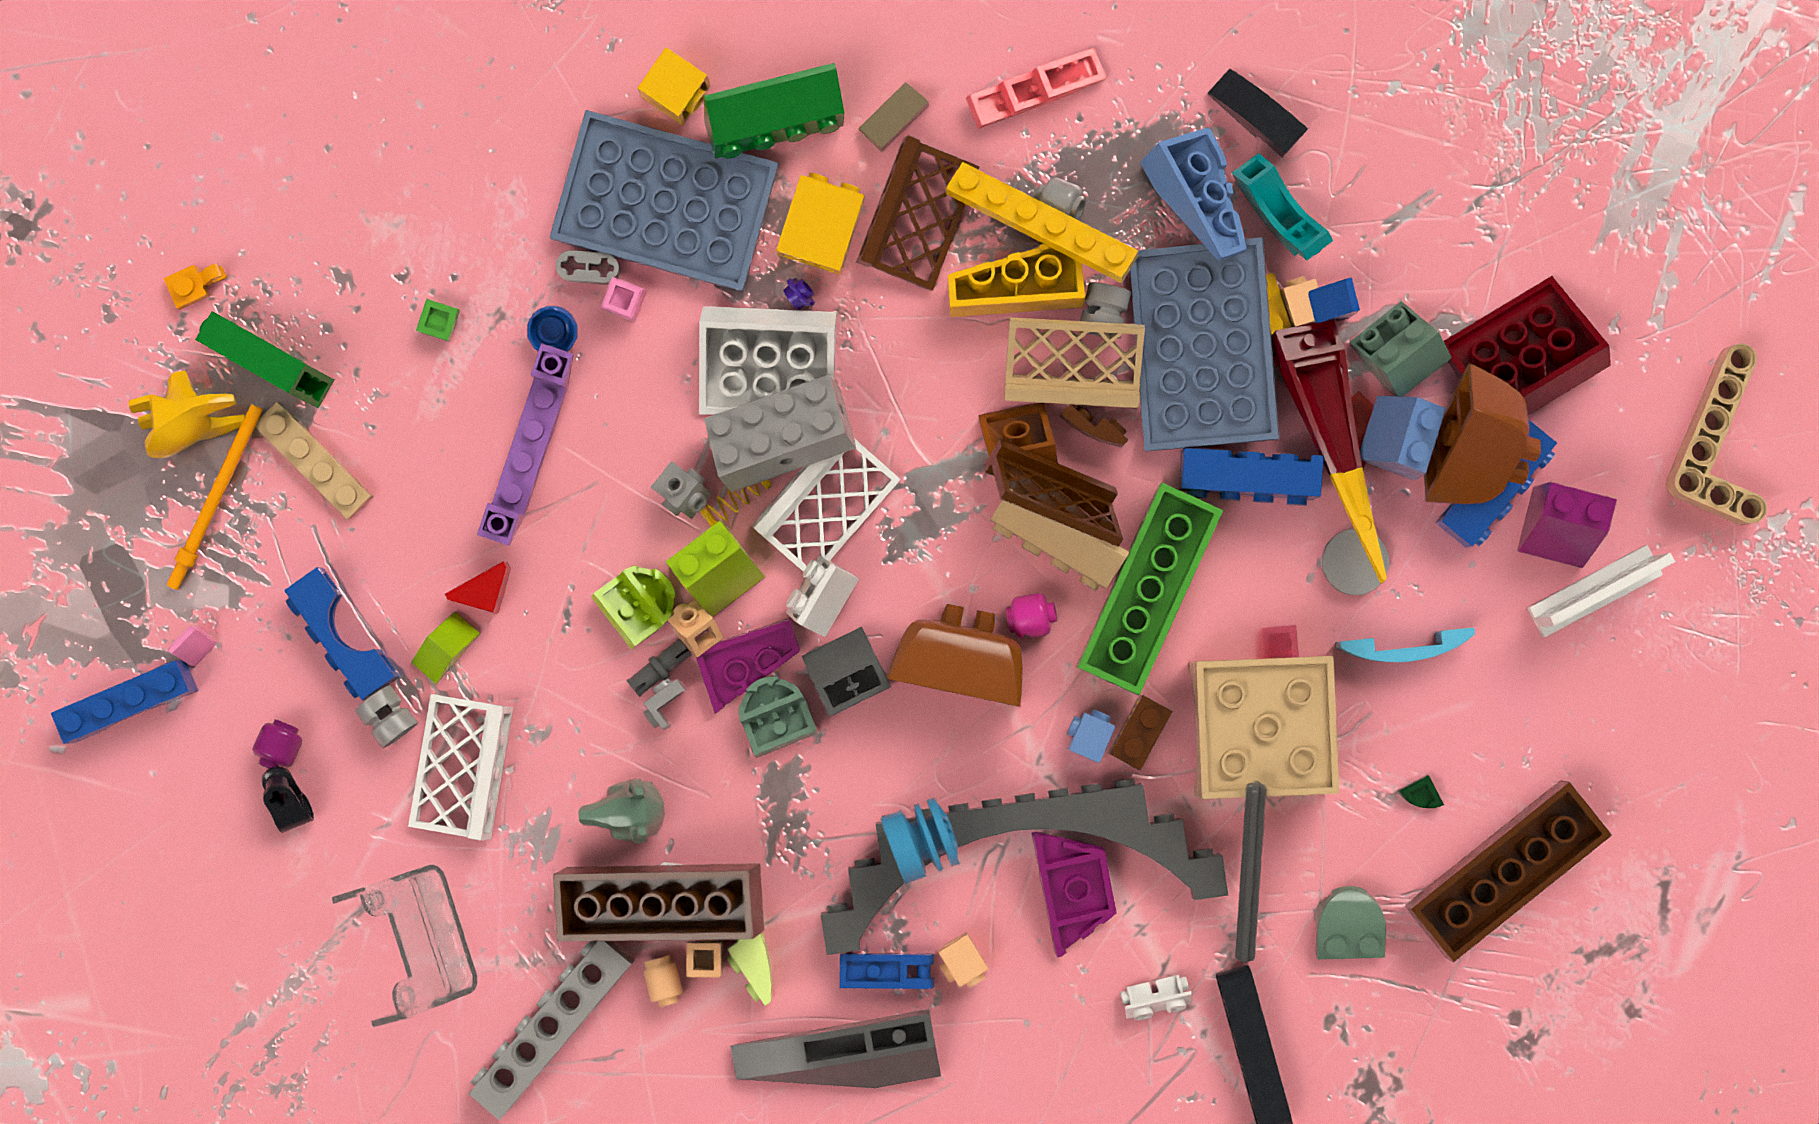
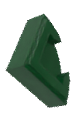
(1421, 793)

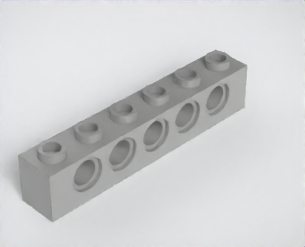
(499, 1097)

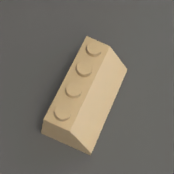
(1068, 547)

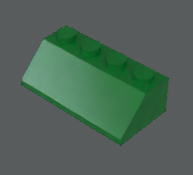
(774, 111)

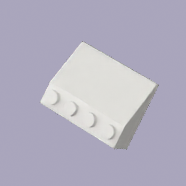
(760, 353)

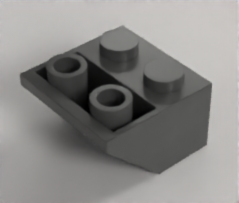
(846, 671)

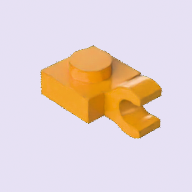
(191, 285)

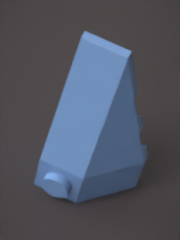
(1193, 183)

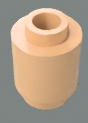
(663, 981)

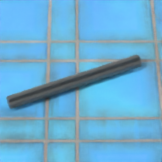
(1250, 871)

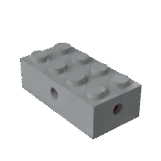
(780, 433)

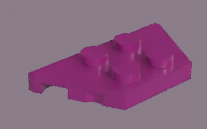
(1073, 887)

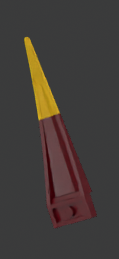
(1318, 381)

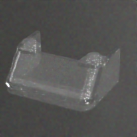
(427, 938)

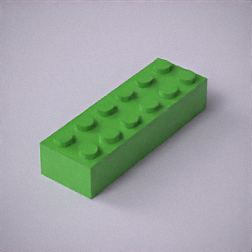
(1149, 588)

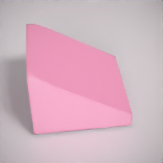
(623, 299)
(192, 645)

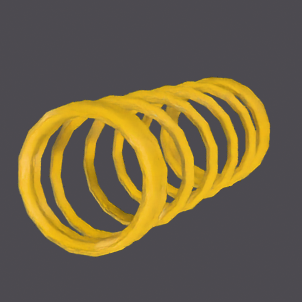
(709, 517)

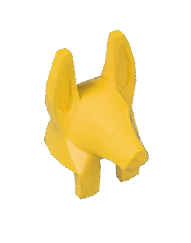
(182, 417)

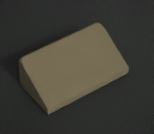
(894, 116)

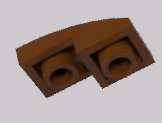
(1105, 431)

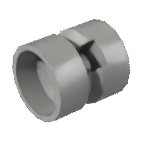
(1105, 304)
(392, 726)

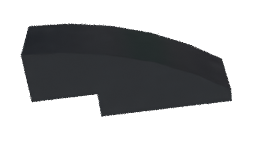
(1257, 112)

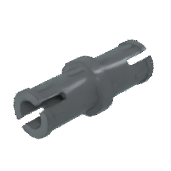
(659, 667)

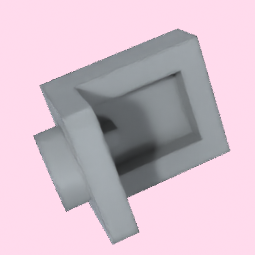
(664, 693)

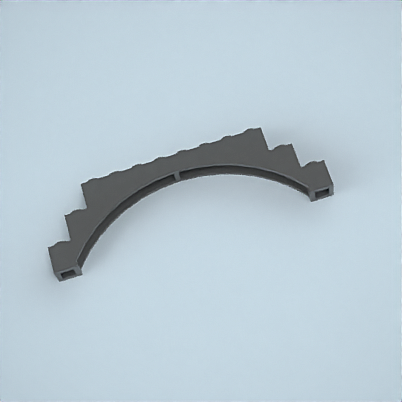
(1109, 813)

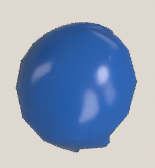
(552, 327)

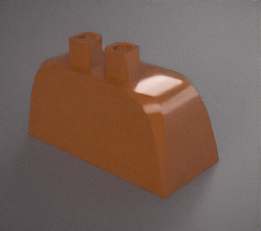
(1480, 442)
(960, 658)

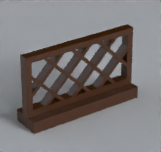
(890, 204)
(1055, 491)

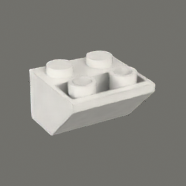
(820, 595)

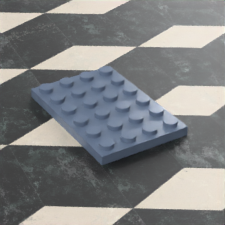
(663, 201)
(1204, 347)

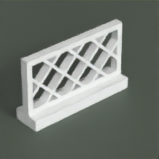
(802, 485)
(1598, 589)
(488, 772)

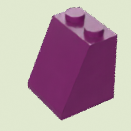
(1565, 523)

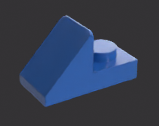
(1334, 301)

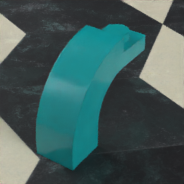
(1279, 209)

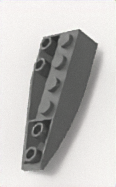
(849, 1055)

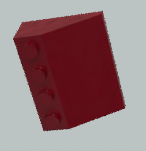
(1533, 344)

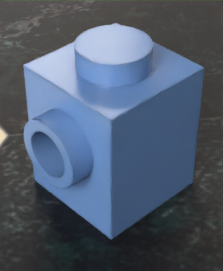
(1090, 734)

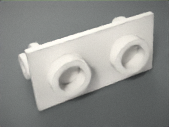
(1169, 998)

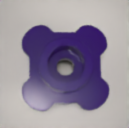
(799, 293)

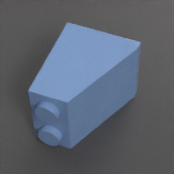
(1402, 435)

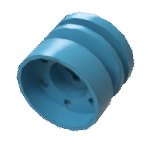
(920, 840)

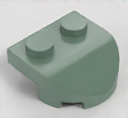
(775, 715)
(1350, 925)

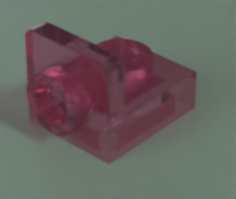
(1280, 642)

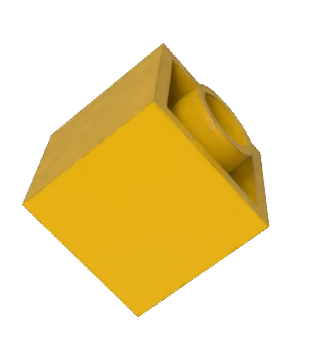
(674, 86)

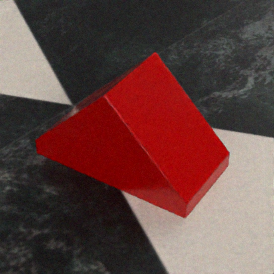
(484, 590)

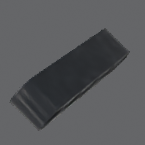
(1253, 1046)

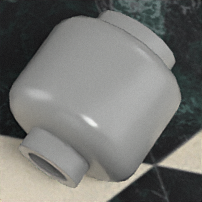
(1062, 196)

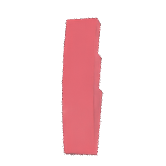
(1036, 88)

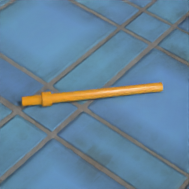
(187, 555)

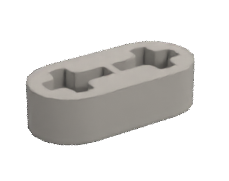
(589, 259)

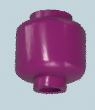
(277, 744)

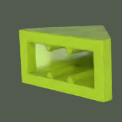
(444, 647)

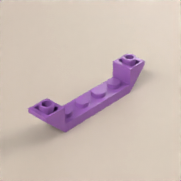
(529, 445)

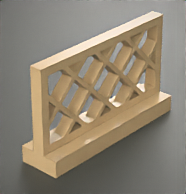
(1067, 388)

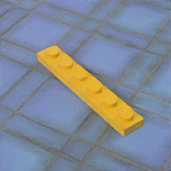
(1042, 222)

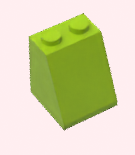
(715, 569)

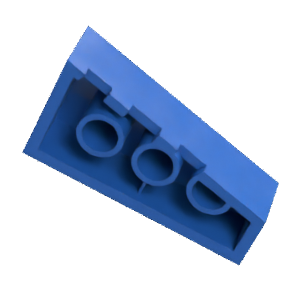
(1250, 475)

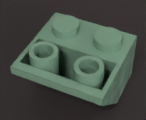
(1401, 349)

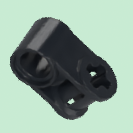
(285, 799)

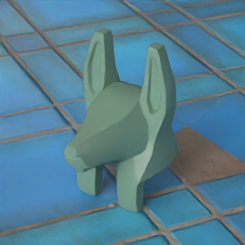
(629, 811)

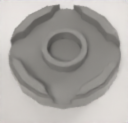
(1348, 566)

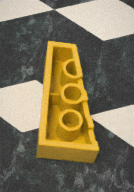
(1019, 283)

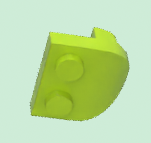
(636, 603)

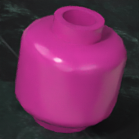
(1031, 616)

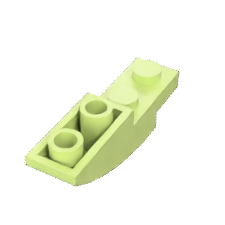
(753, 960)

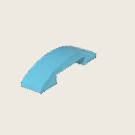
(1445, 641)

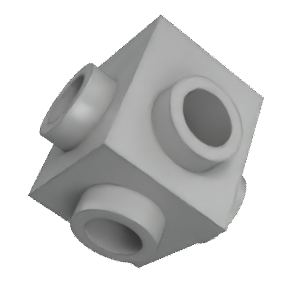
(682, 490)

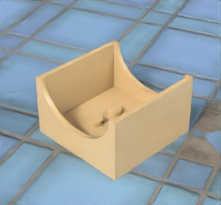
(1265, 725)

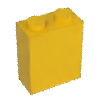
(821, 223)

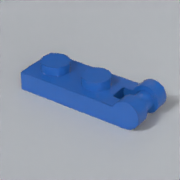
(885, 970)

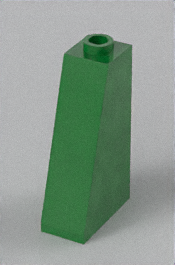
(264, 359)

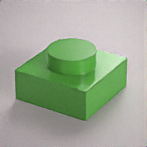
(438, 320)

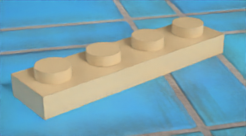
(313, 460)

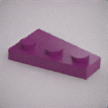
(745, 658)

